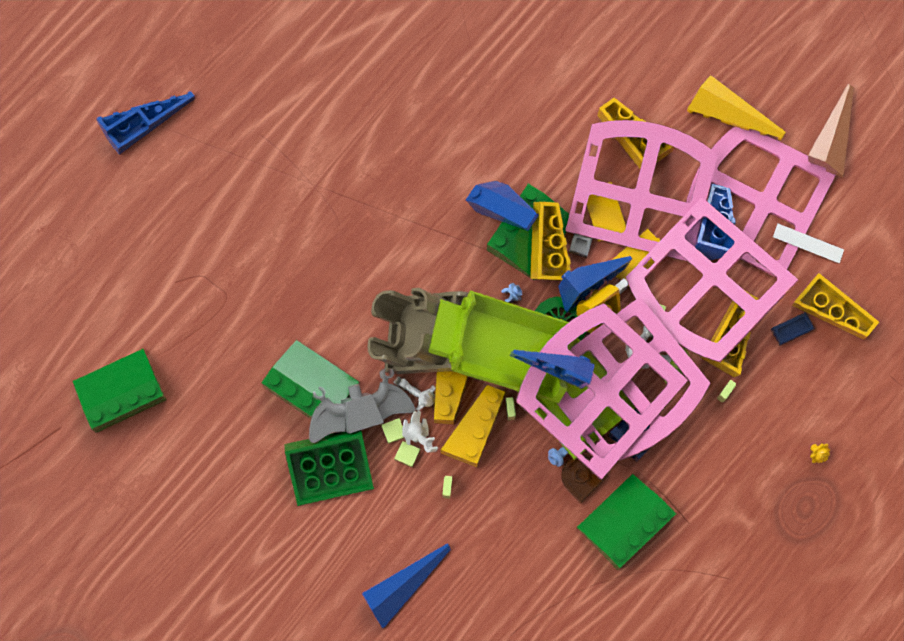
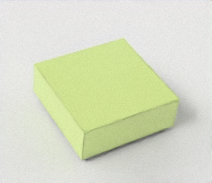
(726, 391)
(510, 408)
(393, 430)
(407, 454)
(447, 487)

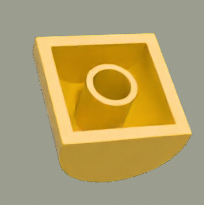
(607, 295)

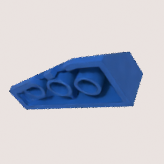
(501, 203)
(711, 239)
(584, 279)
(571, 369)

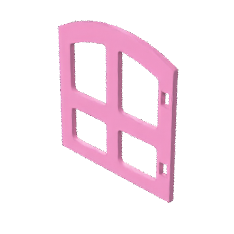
(640, 196)
(766, 201)
(713, 276)
(662, 342)
(605, 393)

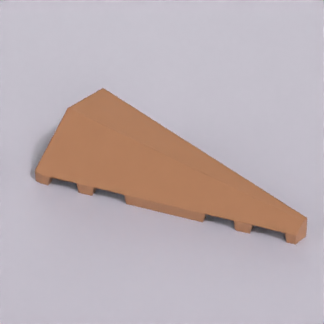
(832, 142)

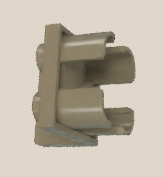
(410, 330)

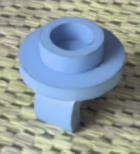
(515, 293)
(556, 457)

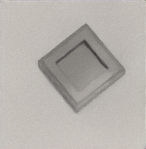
(580, 245)

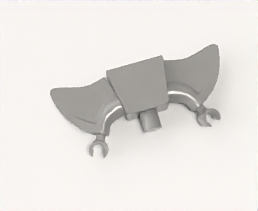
(359, 409)

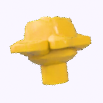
(820, 453)

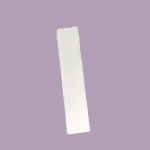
(808, 243)

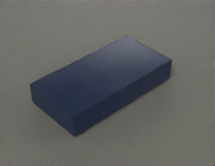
(792, 329)

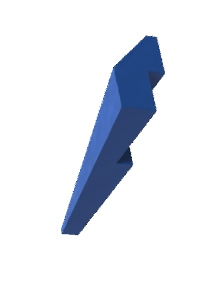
(130, 126)
(391, 594)

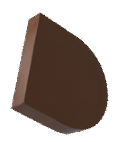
(579, 479)

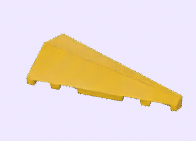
(721, 103)

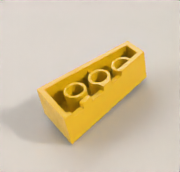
(634, 146)
(549, 248)
(835, 307)
(733, 361)
(448, 396)
(474, 430)

